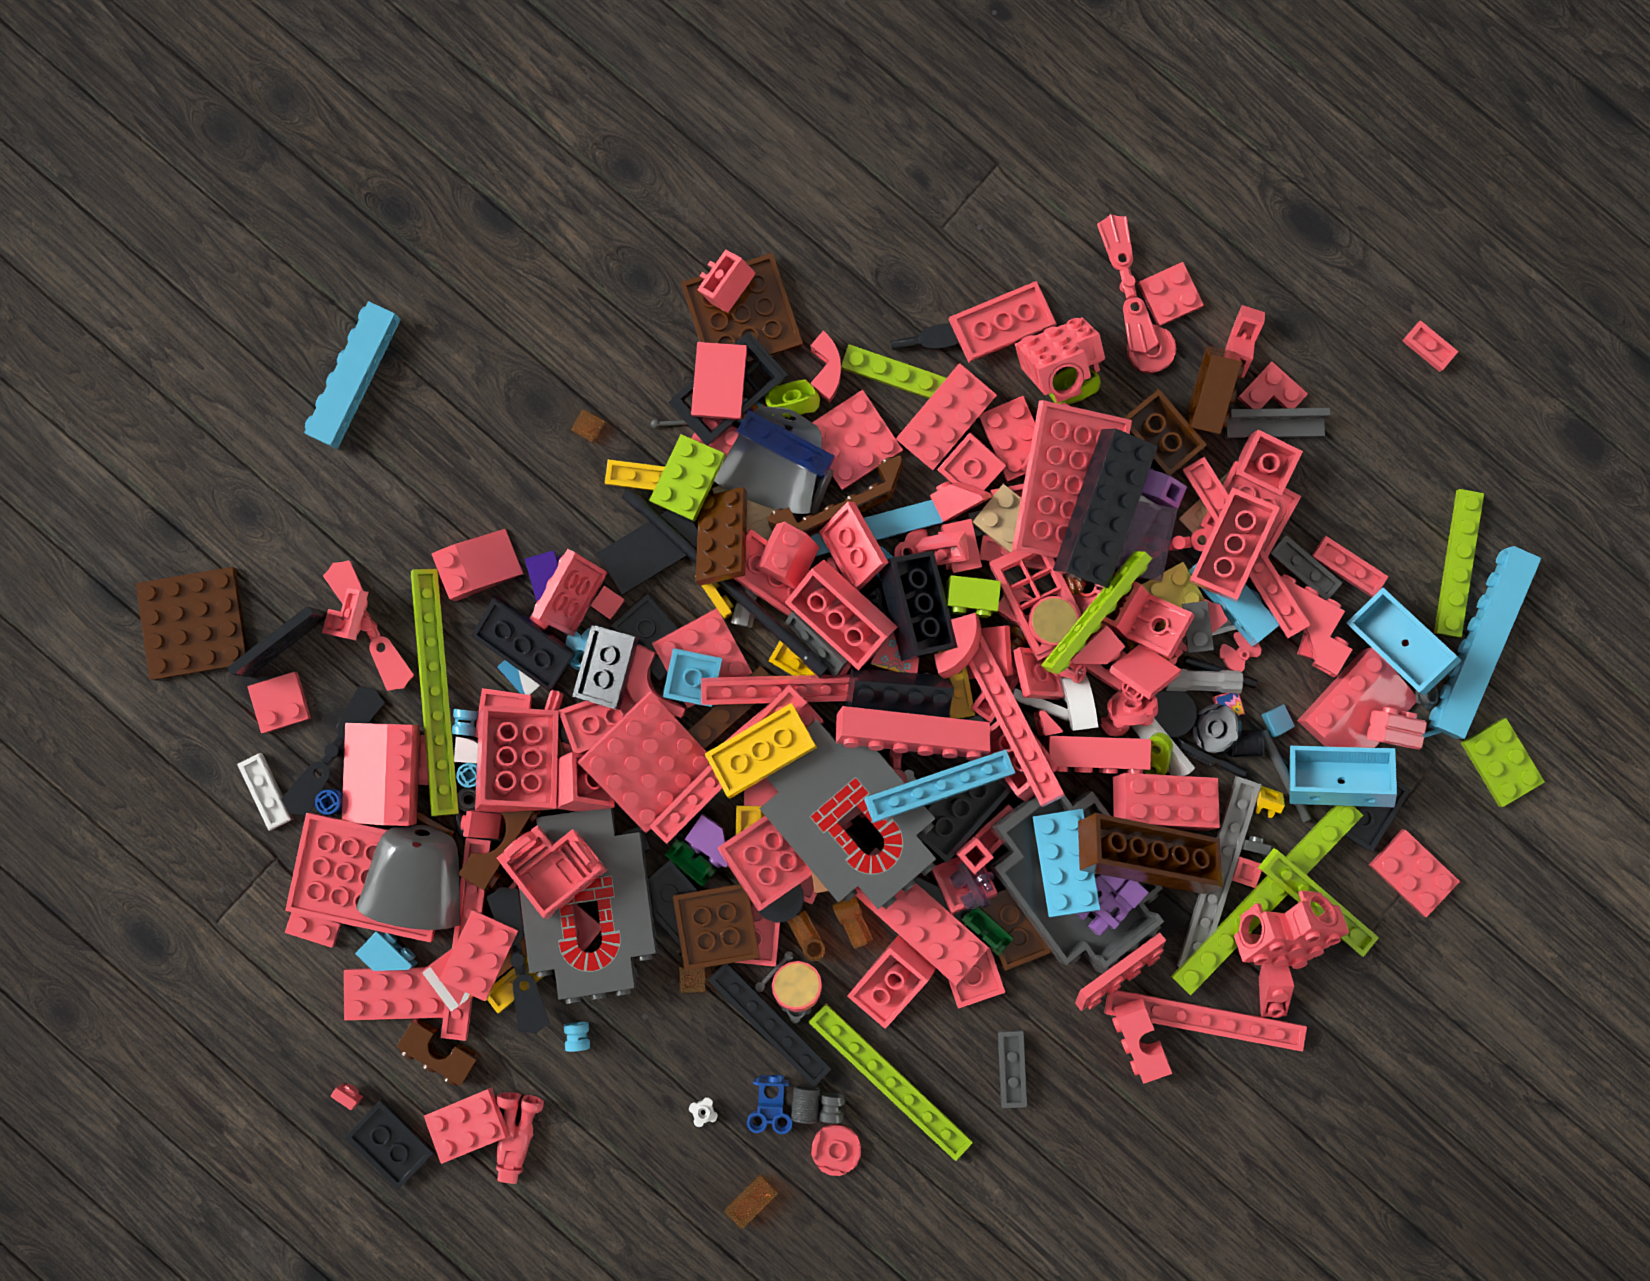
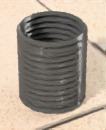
(805, 1104)

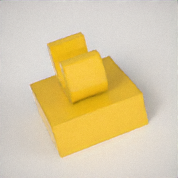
(1270, 800)

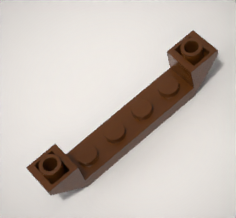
(878, 493)

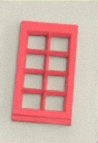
(1013, 559)

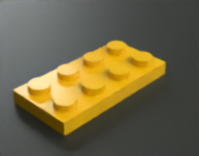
(760, 750)

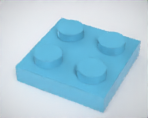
(685, 675)

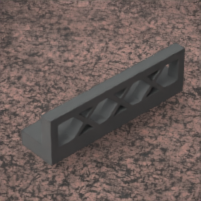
(1277, 422)

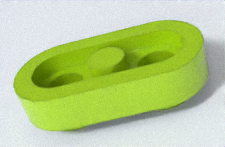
(1160, 758)

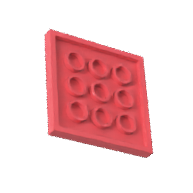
(645, 761)

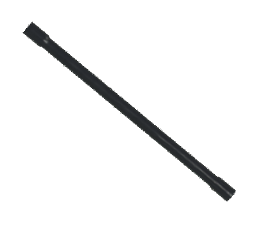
(809, 658)

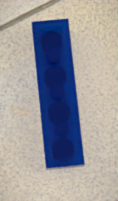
(785, 444)

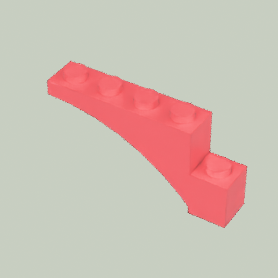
(1323, 617)

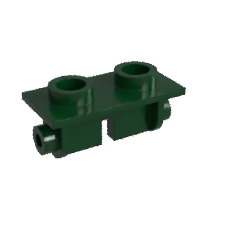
(690, 862)
(987, 930)

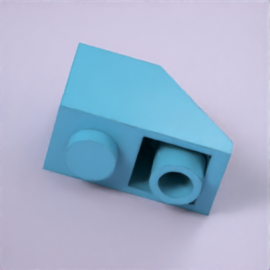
(384, 953)

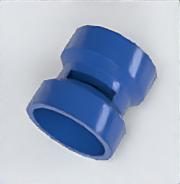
(334, 802)

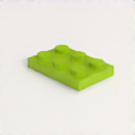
(687, 477)
(1502, 762)

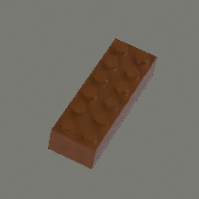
(1149, 854)

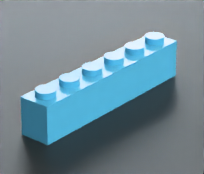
(352, 375)

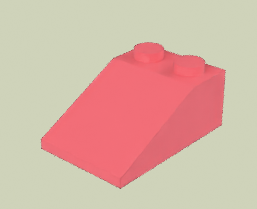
(477, 564)
(892, 982)

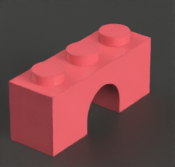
(1134, 1022)

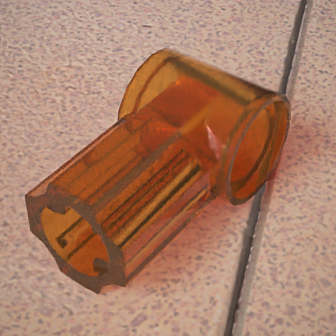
(851, 918)
(805, 934)

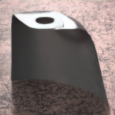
(766, 475)
(413, 884)

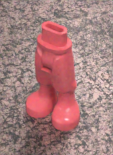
(514, 1148)

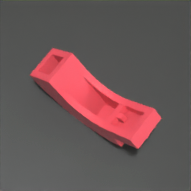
(640, 682)
(982, 844)

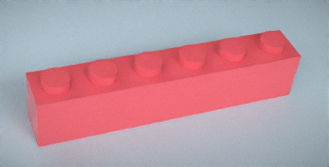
(912, 733)

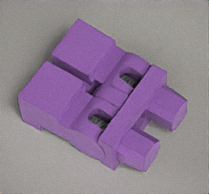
(1116, 896)

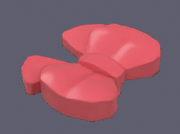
(1236, 658)

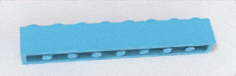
(1484, 642)

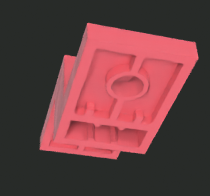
(1137, 616)

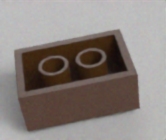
(1214, 389)
(1165, 427)

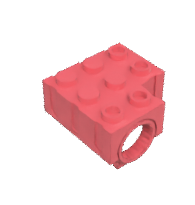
(1068, 345)
(551, 871)
(1293, 935)

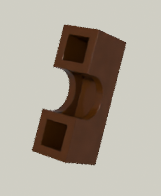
(418, 1044)

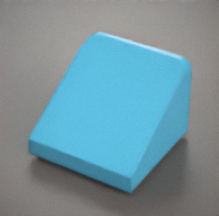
(1278, 720)

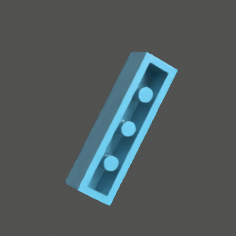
(1247, 615)

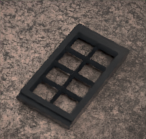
(767, 363)

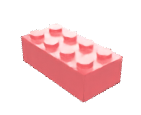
(1234, 545)
(841, 614)
(1100, 753)
(1167, 800)

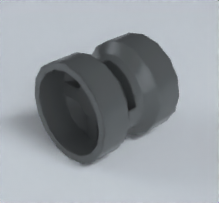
(831, 1108)

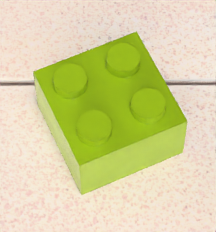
(972, 596)

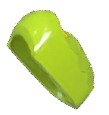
(1067, 378)
(796, 396)

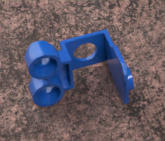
(770, 1108)

